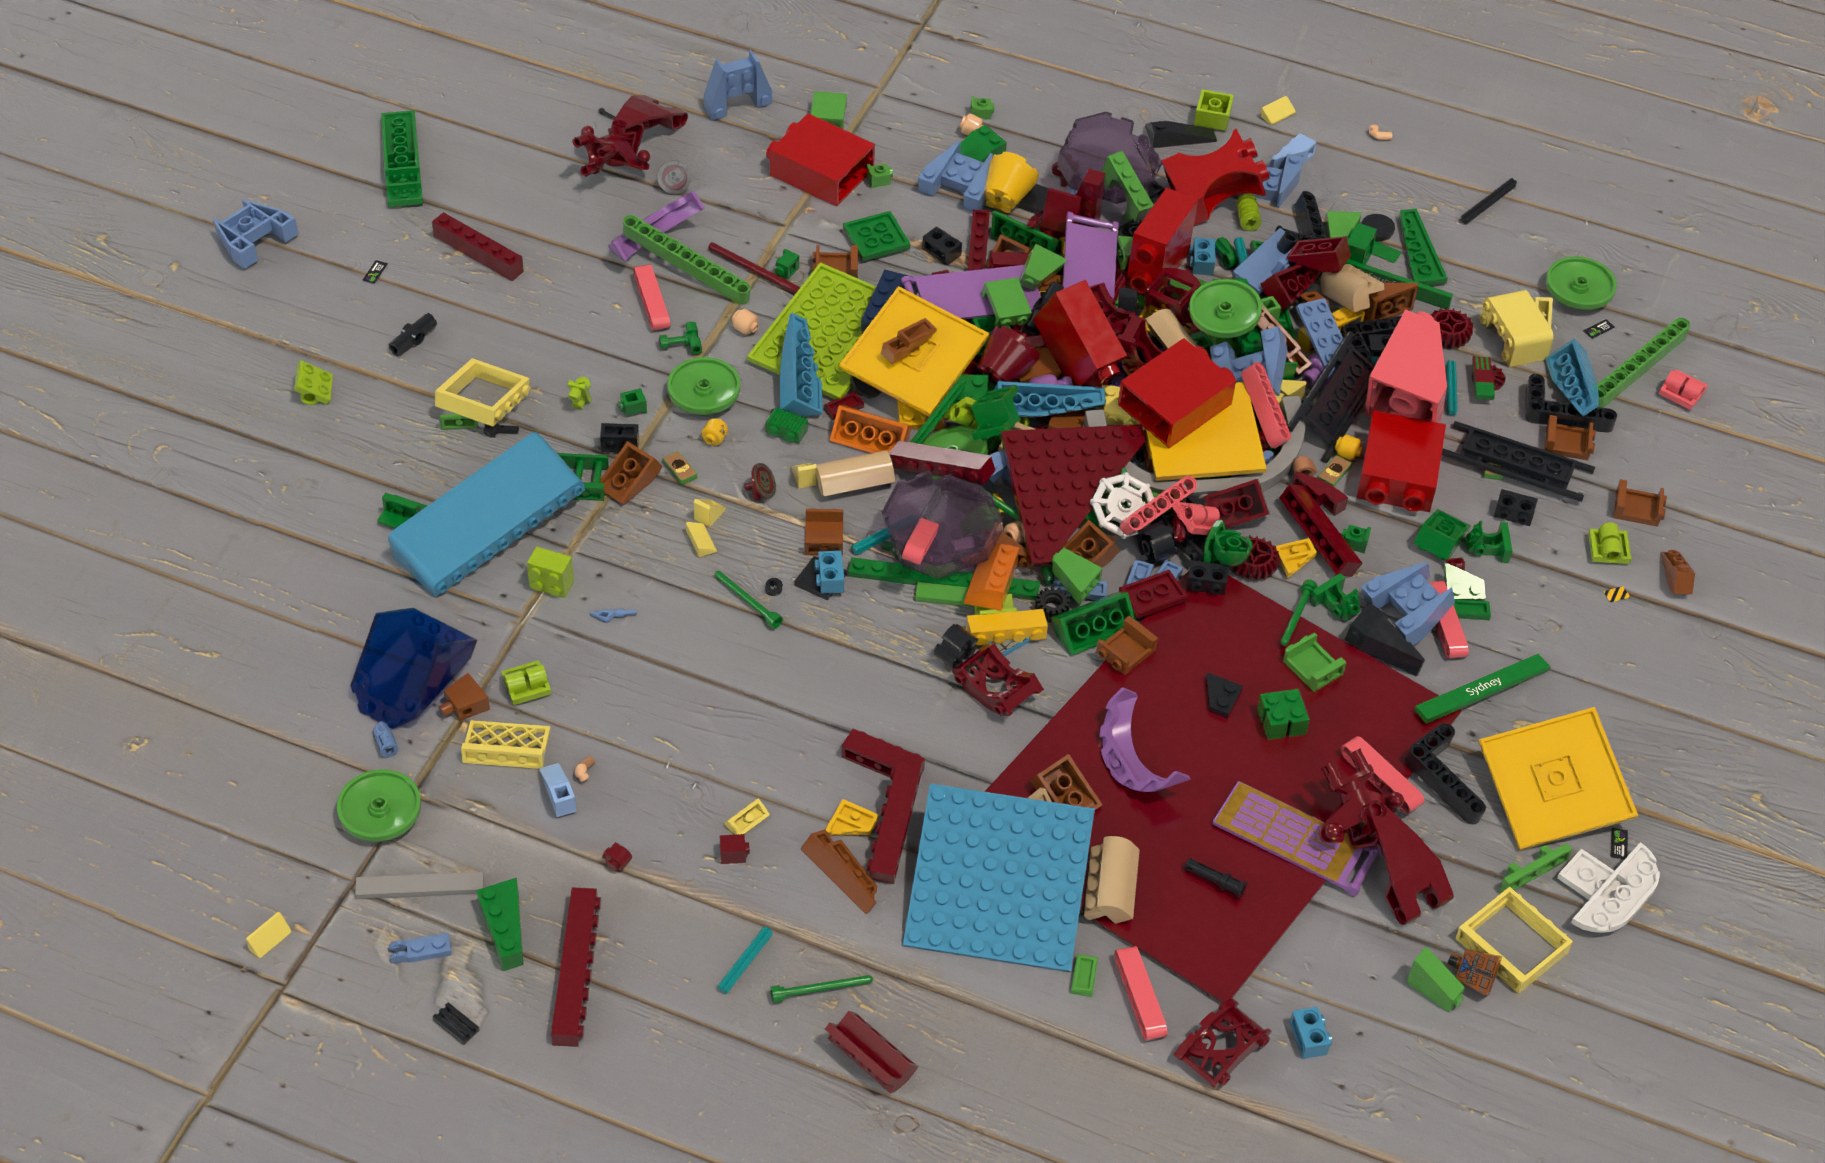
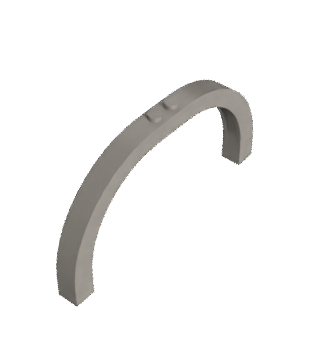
(1275, 471)

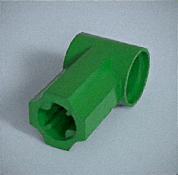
(1227, 252)

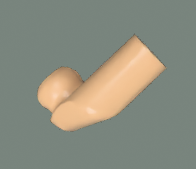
(1378, 134)

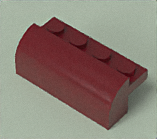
(871, 1051)

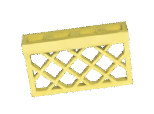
(505, 753)

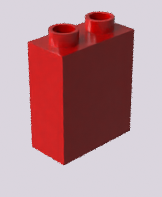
(820, 159)
(1161, 239)
(1080, 336)
(1177, 392)
(1401, 461)

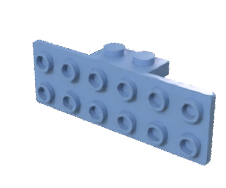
(1264, 262)
(1321, 329)

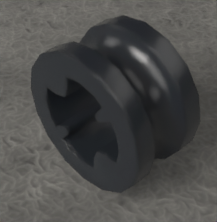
(771, 582)

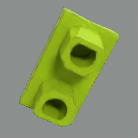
(579, 392)

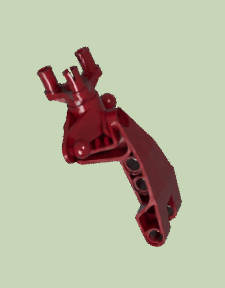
(625, 135)
(1408, 859)

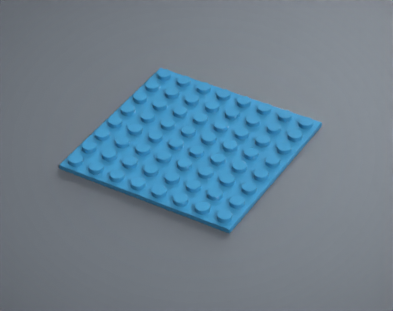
(999, 877)

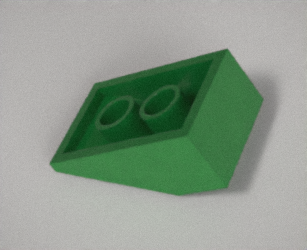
(982, 143)
(1441, 534)

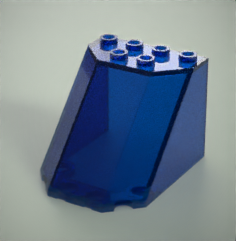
(407, 664)

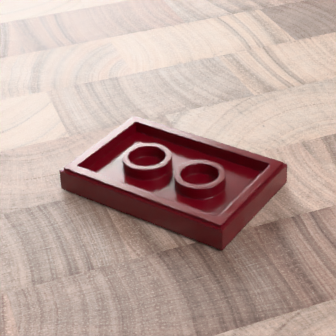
(1154, 593)

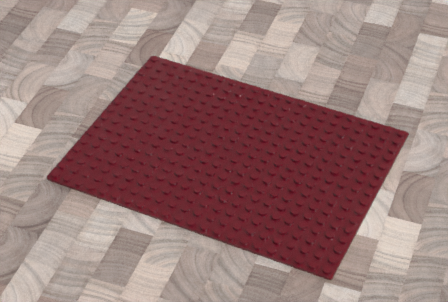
(1236, 636)

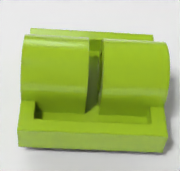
(313, 383)
(962, 413)
(1609, 544)
(526, 682)

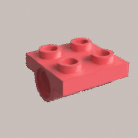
(1682, 389)
(1197, 517)

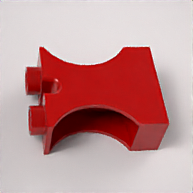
(1217, 174)

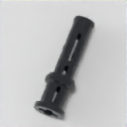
(1224, 881)

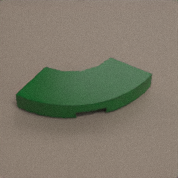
(1209, 556)

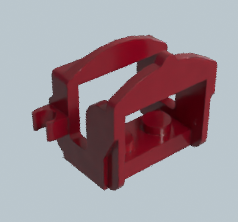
(1172, 297)

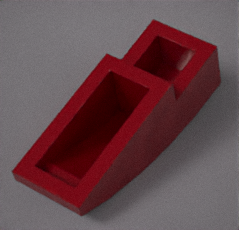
(1322, 492)

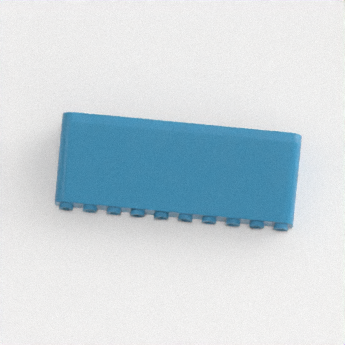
(484, 514)

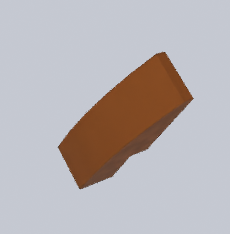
(907, 340)

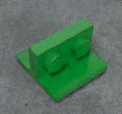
(397, 510)

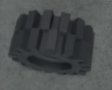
(1052, 596)

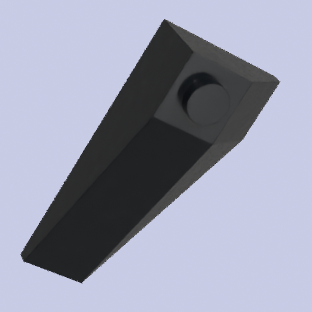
(1177, 134)
(1379, 638)

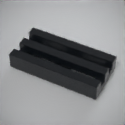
(460, 1016)

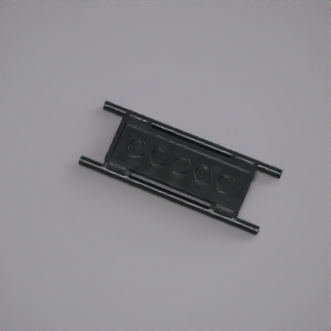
(1340, 397)
(1520, 457)

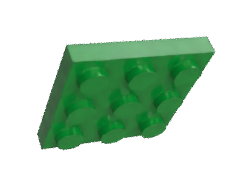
(876, 235)

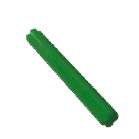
(938, 413)

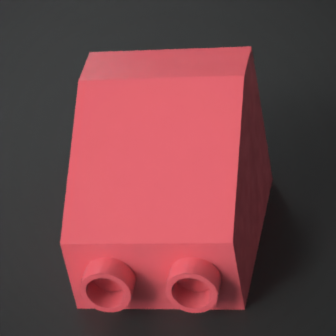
(1410, 371)

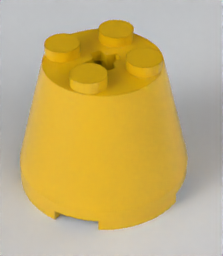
(1008, 181)

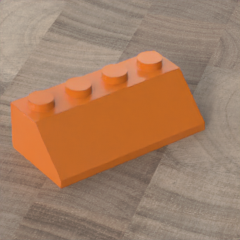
(867, 430)
(993, 578)

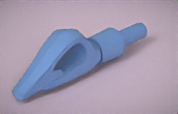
(608, 615)

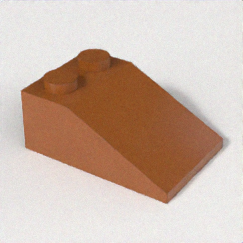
(1391, 301)
(629, 473)
(1092, 545)
(1066, 784)

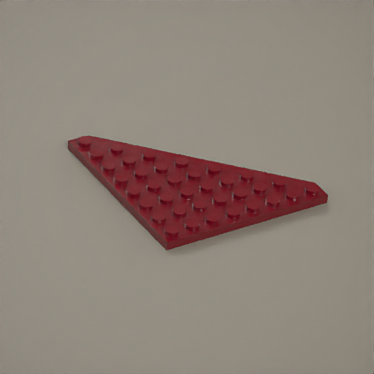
(1058, 475)

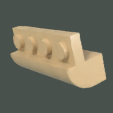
(1350, 287)
(1167, 328)
(855, 473)
(1112, 880)

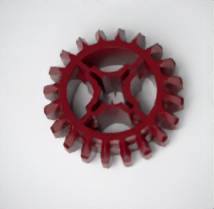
(1454, 327)
(1264, 563)

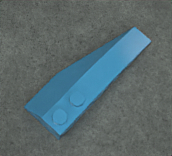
(1574, 376)
(798, 377)
(1048, 399)

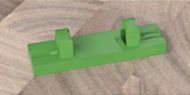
(1548, 860)

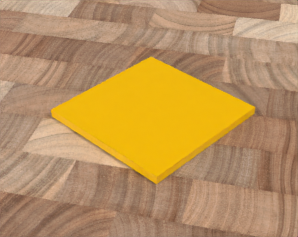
(930, 370)
(1218, 448)
(1557, 778)

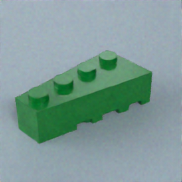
(502, 918)

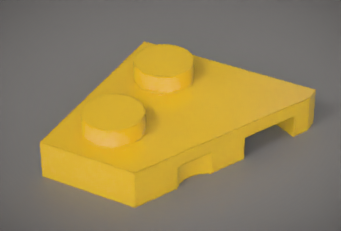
(1295, 555)
(852, 820)

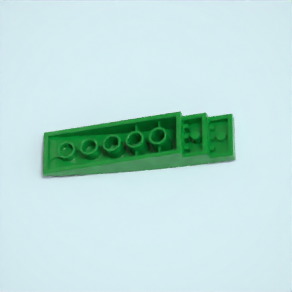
(401, 158)

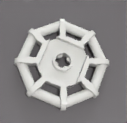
(1116, 497)

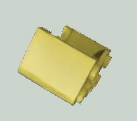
(1520, 325)

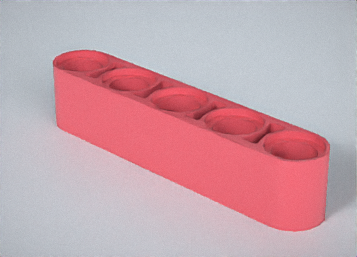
(651, 297)
(1266, 405)
(1151, 508)
(920, 541)
(1450, 629)
(1384, 776)
(1140, 993)

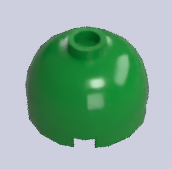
(1231, 548)

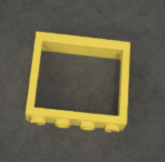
(447, 397)
(1529, 914)

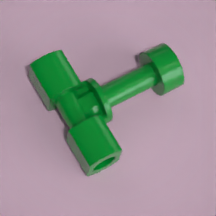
(690, 338)

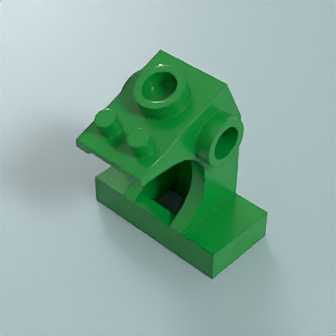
(1500, 542)
(1331, 592)

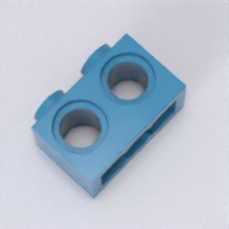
(1203, 256)
(830, 572)
(1307, 1033)

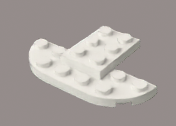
(1611, 894)

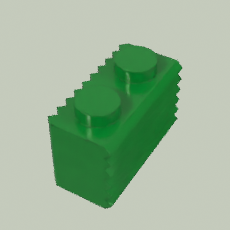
(787, 425)

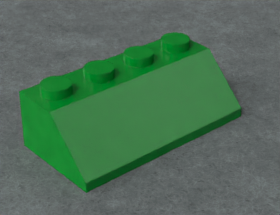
(1022, 233)
(1094, 621)

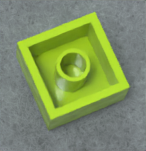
(1214, 110)
(550, 572)

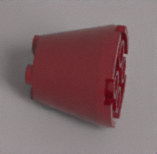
(1006, 356)

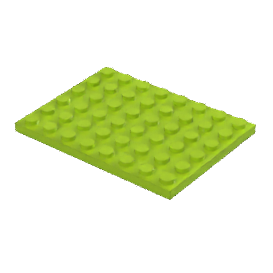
(834, 311)

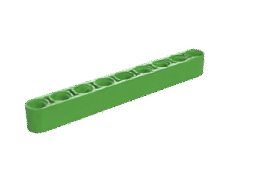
(686, 259)
(1642, 361)

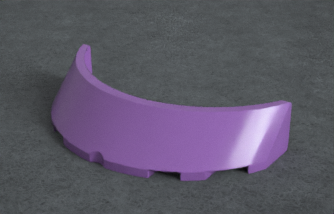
(662, 220)
(1119, 749)

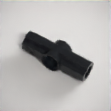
(1052, 289)
(412, 334)

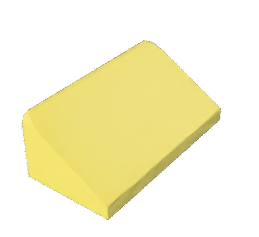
(1277, 110)
(700, 539)
(747, 817)
(268, 935)

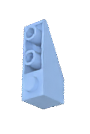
(1297, 146)
(558, 789)

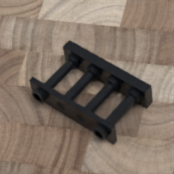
(1188, 545)

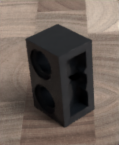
(942, 245)
(615, 436)
(1515, 507)
(1207, 577)

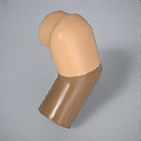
(581, 768)

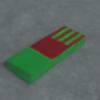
(1483, 378)

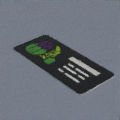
(375, 271)
(1599, 328)
(1619, 843)

